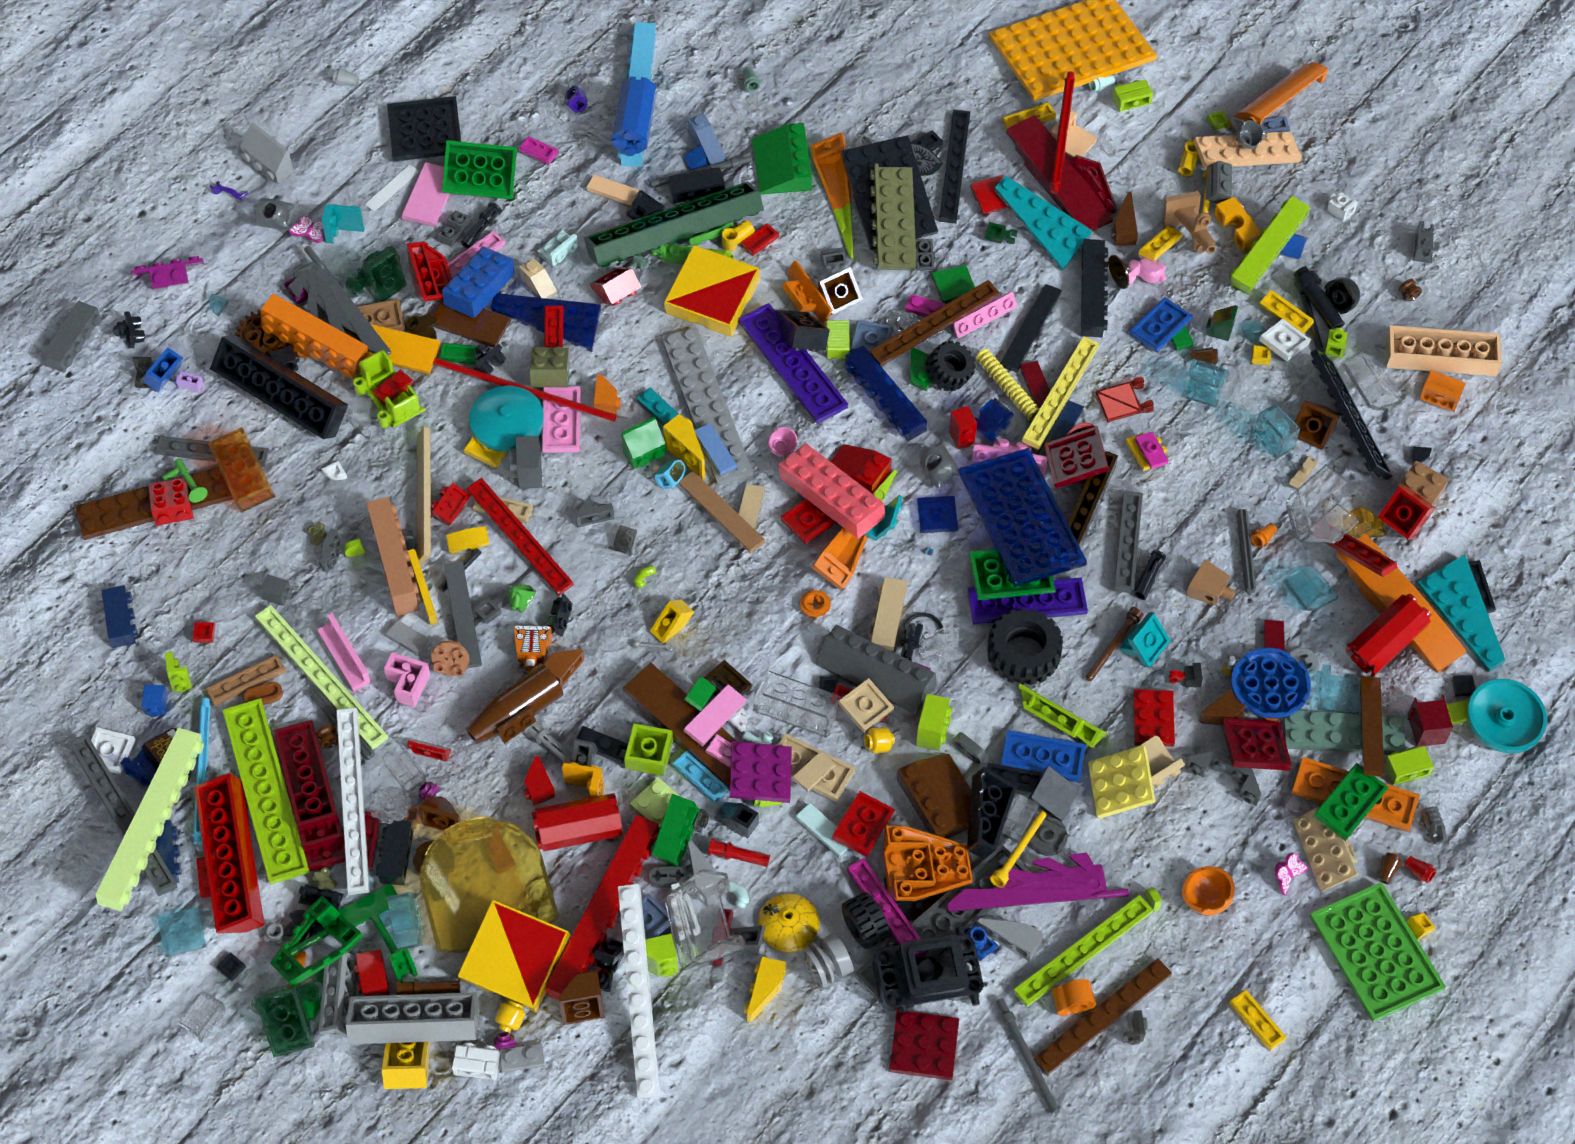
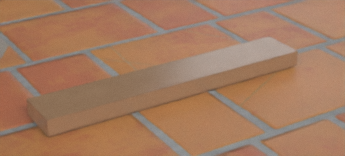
(721, 512)

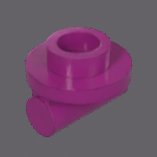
(428, 789)
(504, 1041)

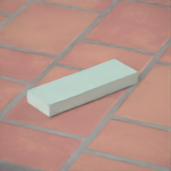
(821, 828)

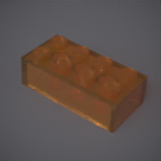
(241, 469)

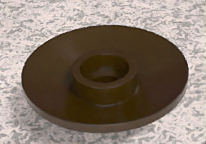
(1119, 271)

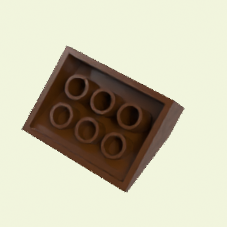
(937, 794)

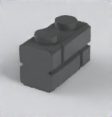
(1219, 182)

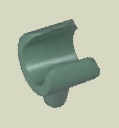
(638, 261)

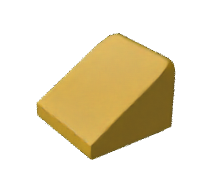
(1420, 925)

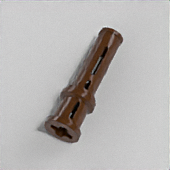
(417, 987)

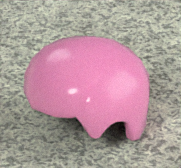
(782, 441)

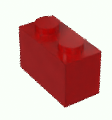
(962, 427)
(372, 974)

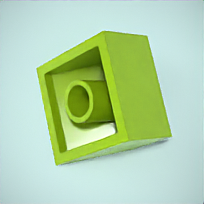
(662, 956)

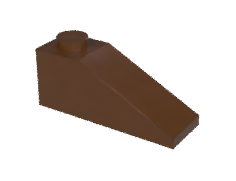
(1125, 225)

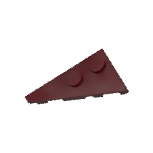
(1096, 178)

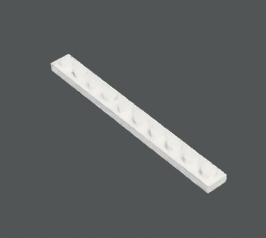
(352, 801)
(638, 991)

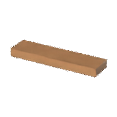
(245, 679)

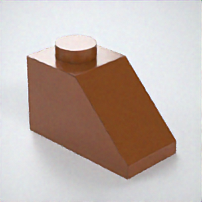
(564, 664)

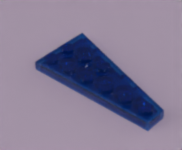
(579, 317)

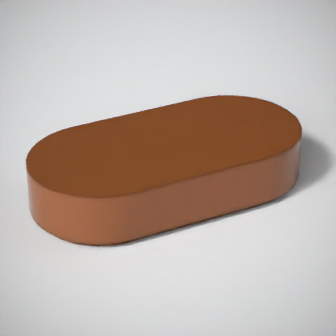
(268, 692)

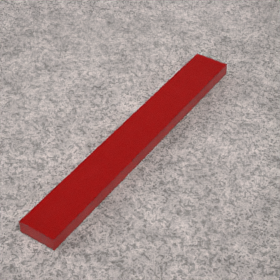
(520, 536)

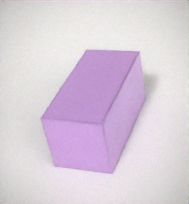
(189, 381)

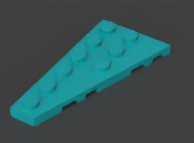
(1047, 224)
(1460, 603)

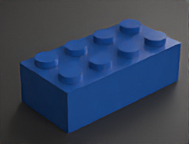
(478, 282)

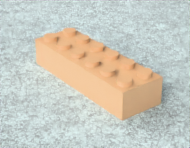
(1443, 350)

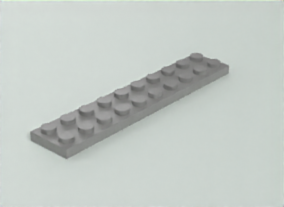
(705, 398)

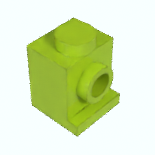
(1336, 339)

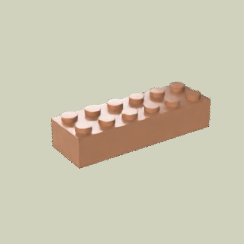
(394, 556)

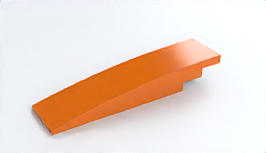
(1437, 642)

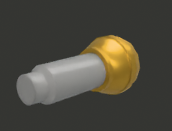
(1229, 666)

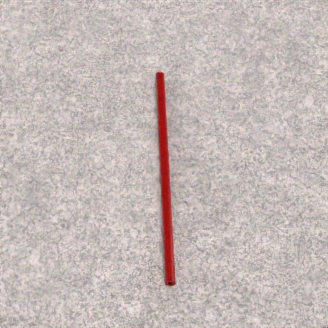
(540, 394)

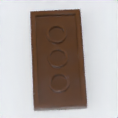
(484, 328)

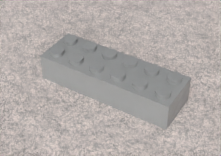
(412, 1018)

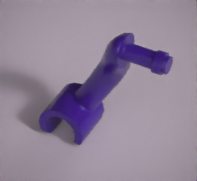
(217, 190)

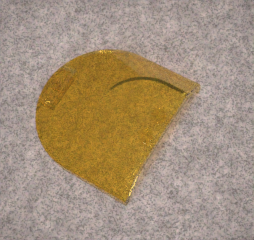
(480, 864)

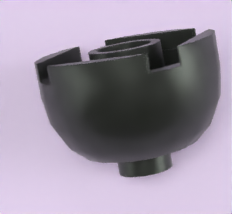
(1343, 294)

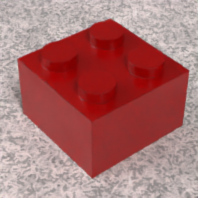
(1406, 512)

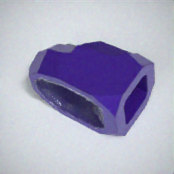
(576, 99)

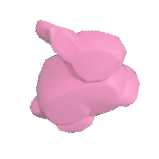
(1148, 270)

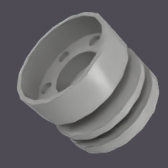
(823, 962)

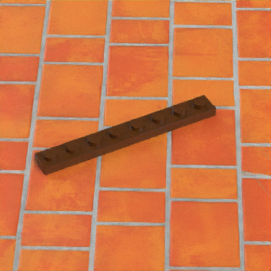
(934, 323)
(1102, 1016)

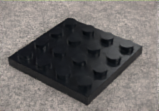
(422, 127)

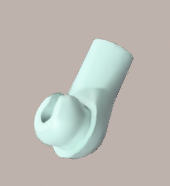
(766, 738)
(741, 894)

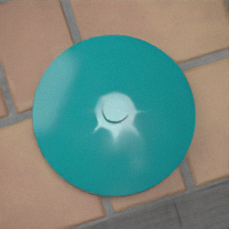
(505, 414)
(1506, 716)

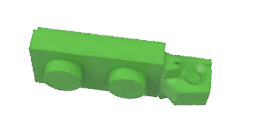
(713, 234)
(673, 253)

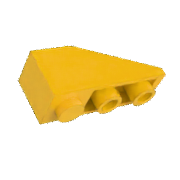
(768, 983)

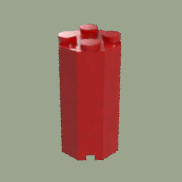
(1389, 634)
(577, 822)

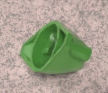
(520, 596)

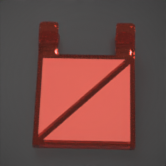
(1122, 401)

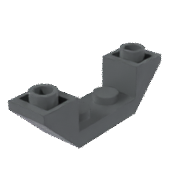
(1200, 763)

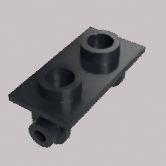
(561, 608)
(311, 894)

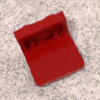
(170, 501)

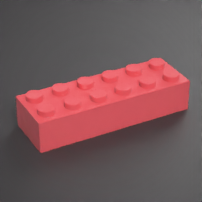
(832, 490)

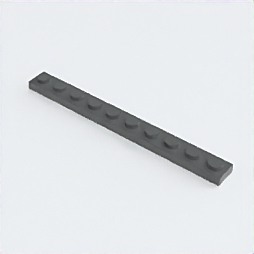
(118, 807)

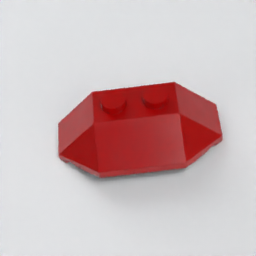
(428, 270)

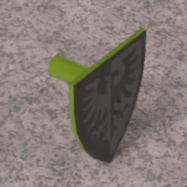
(926, 160)

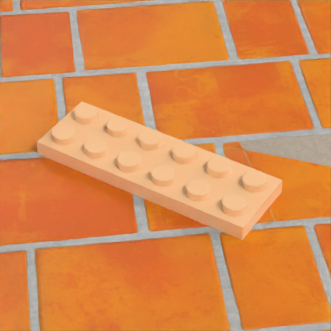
(1275, 149)

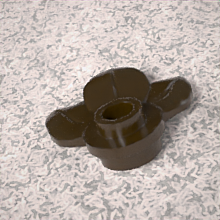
(424, 326)

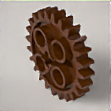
(254, 335)

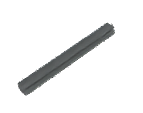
(1246, 551)
(327, 707)

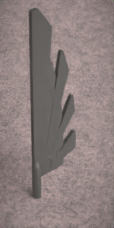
(331, 297)

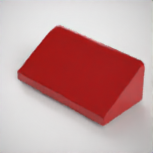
(429, 750)

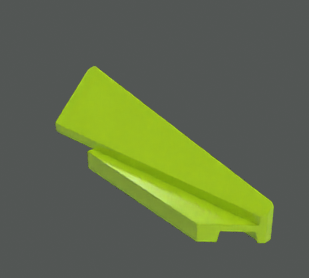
(1060, 717)

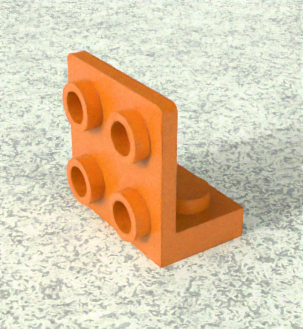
(1442, 391)

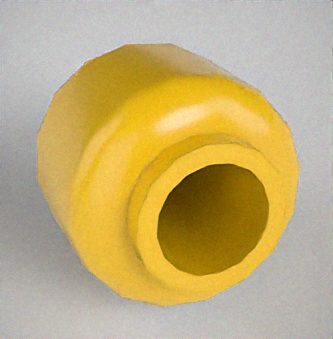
(879, 740)
(510, 1016)

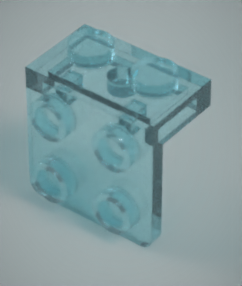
(1336, 692)

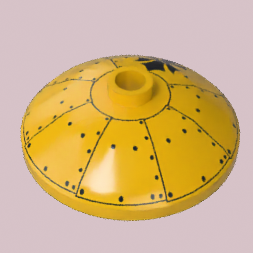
(792, 933)

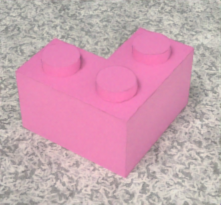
(410, 678)

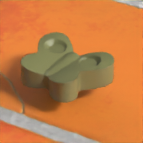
(317, 532)
(323, 879)

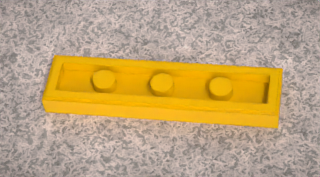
(422, 586)

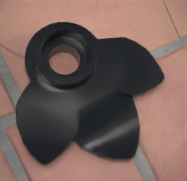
(297, 918)

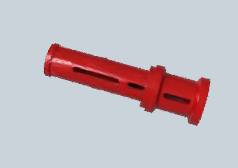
(729, 851)

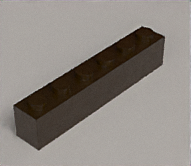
(1090, 500)

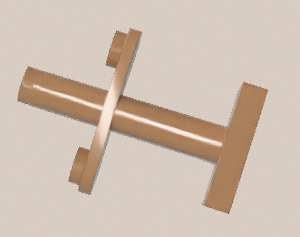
(1184, 211)

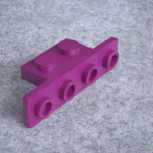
(168, 274)

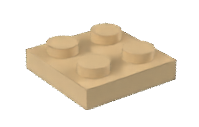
(866, 705)

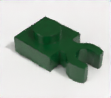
(998, 233)

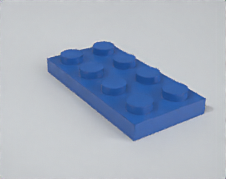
(1038, 752)

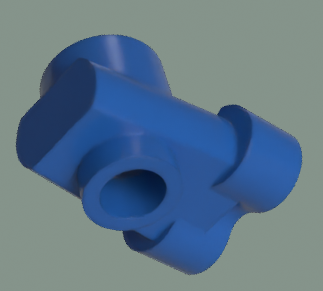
(984, 945)

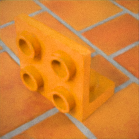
(584, 776)

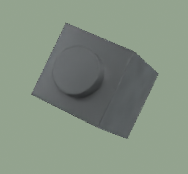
(276, 590)

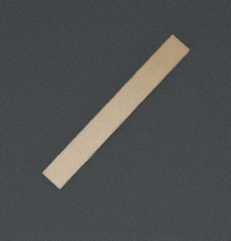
(423, 496)

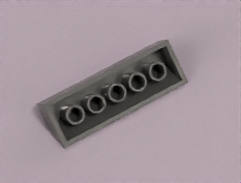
(859, 659)

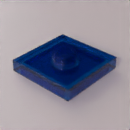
(937, 514)

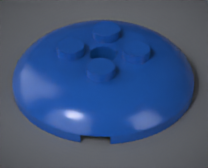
(1275, 668)

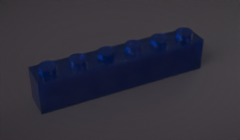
(885, 393)

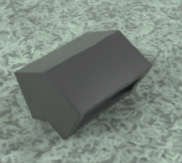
(833, 256)

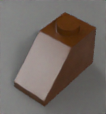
(1224, 707)

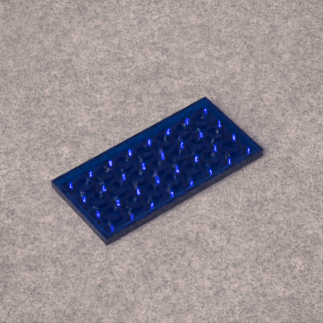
(1022, 517)

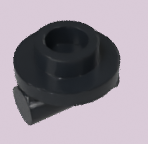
(605, 979)

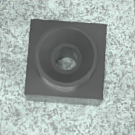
(526, 462)

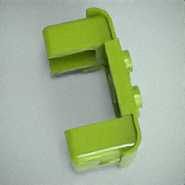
(373, 373)

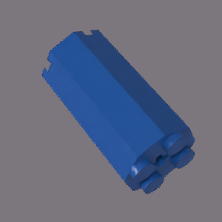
(634, 115)

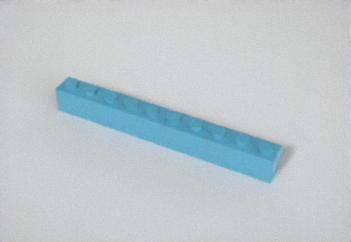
(640, 66)

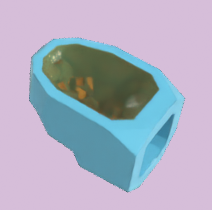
(670, 474)

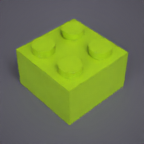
(934, 722)
(649, 749)

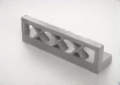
(335, 993)

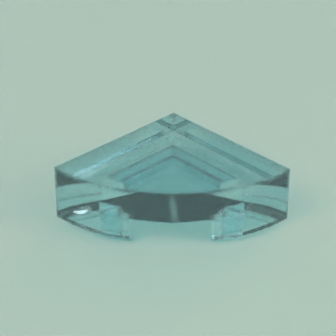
(217, 304)

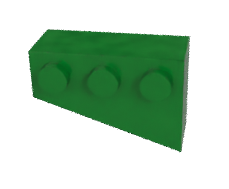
(675, 830)

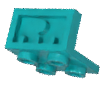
(341, 218)
(888, 522)

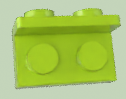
(177, 675)

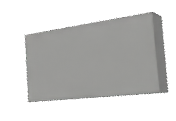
(407, 637)

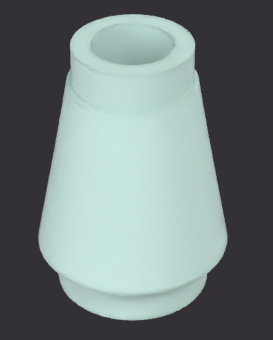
(1101, 83)

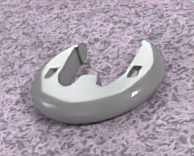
(1311, 659)

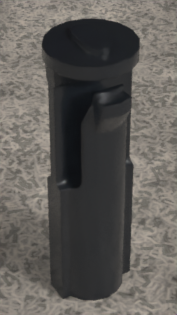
(1148, 575)

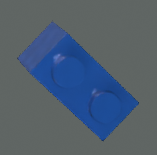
(163, 369)

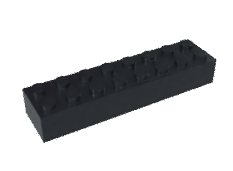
(278, 386)

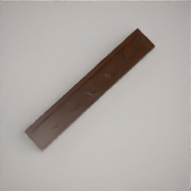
(1371, 726)

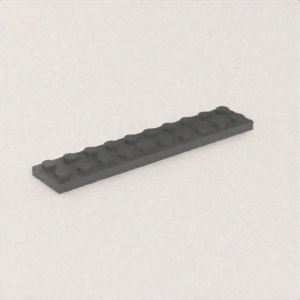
(939, 921)

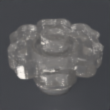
(390, 804)

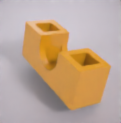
(1232, 213)

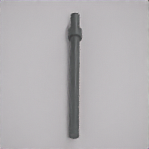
(733, 162)
(1009, 1019)

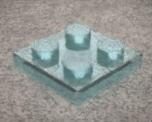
(182, 932)

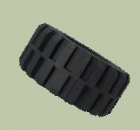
(1030, 625)

